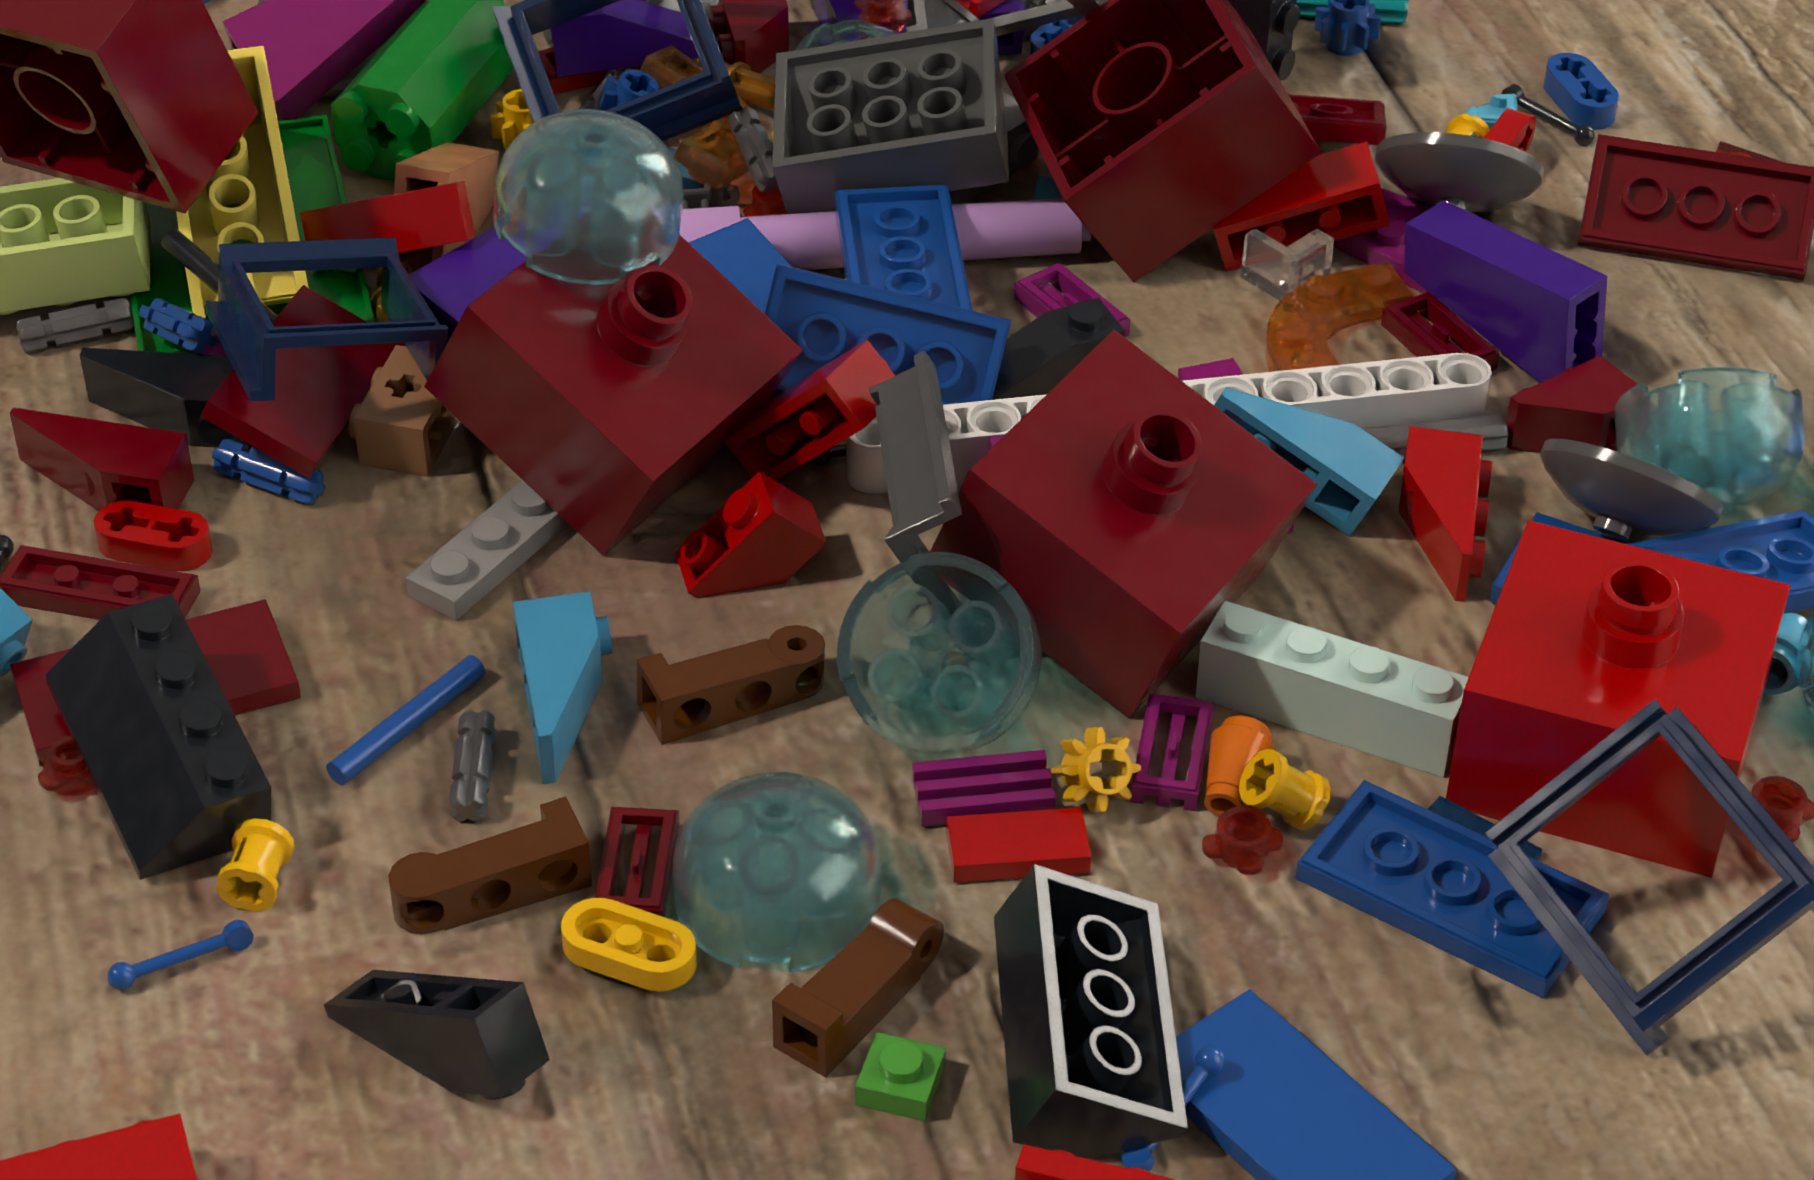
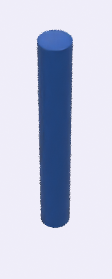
(405, 720)

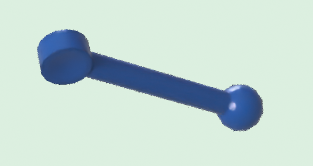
(235, 935)
(1208, 1062)

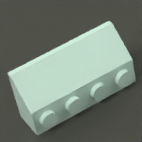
(1331, 687)

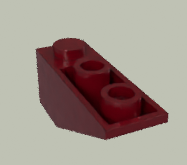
(105, 459)

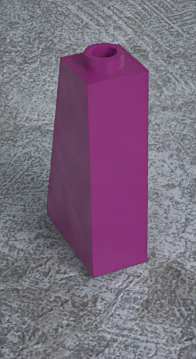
(314, 42)

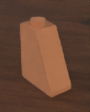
(443, 166)

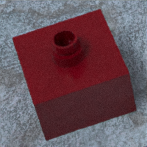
(119, 95)
(1159, 123)
(611, 387)
(1125, 518)

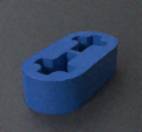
(1581, 90)

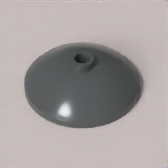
(1458, 170)
(1627, 492)

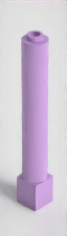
(983, 231)

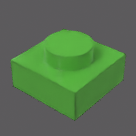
(900, 1076)

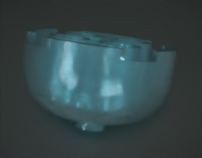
(588, 196)
(1717, 430)
(899, 647)
(776, 871)

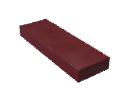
(89, 584)

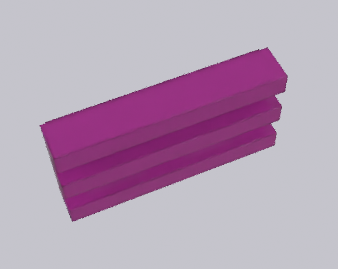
(1039, 296)
(981, 784)
(1166, 786)

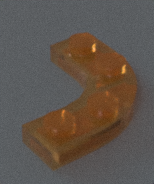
(712, 153)
(1324, 306)

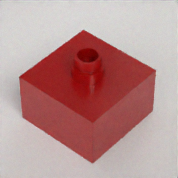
(1582, 647)

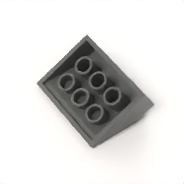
(890, 115)

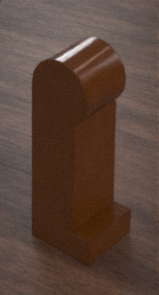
(729, 683)
(492, 873)
(856, 987)

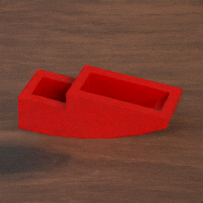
(413, 217)

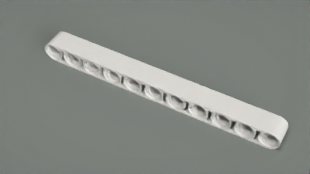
(1355, 392)

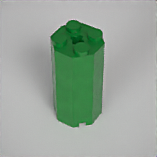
(421, 85)

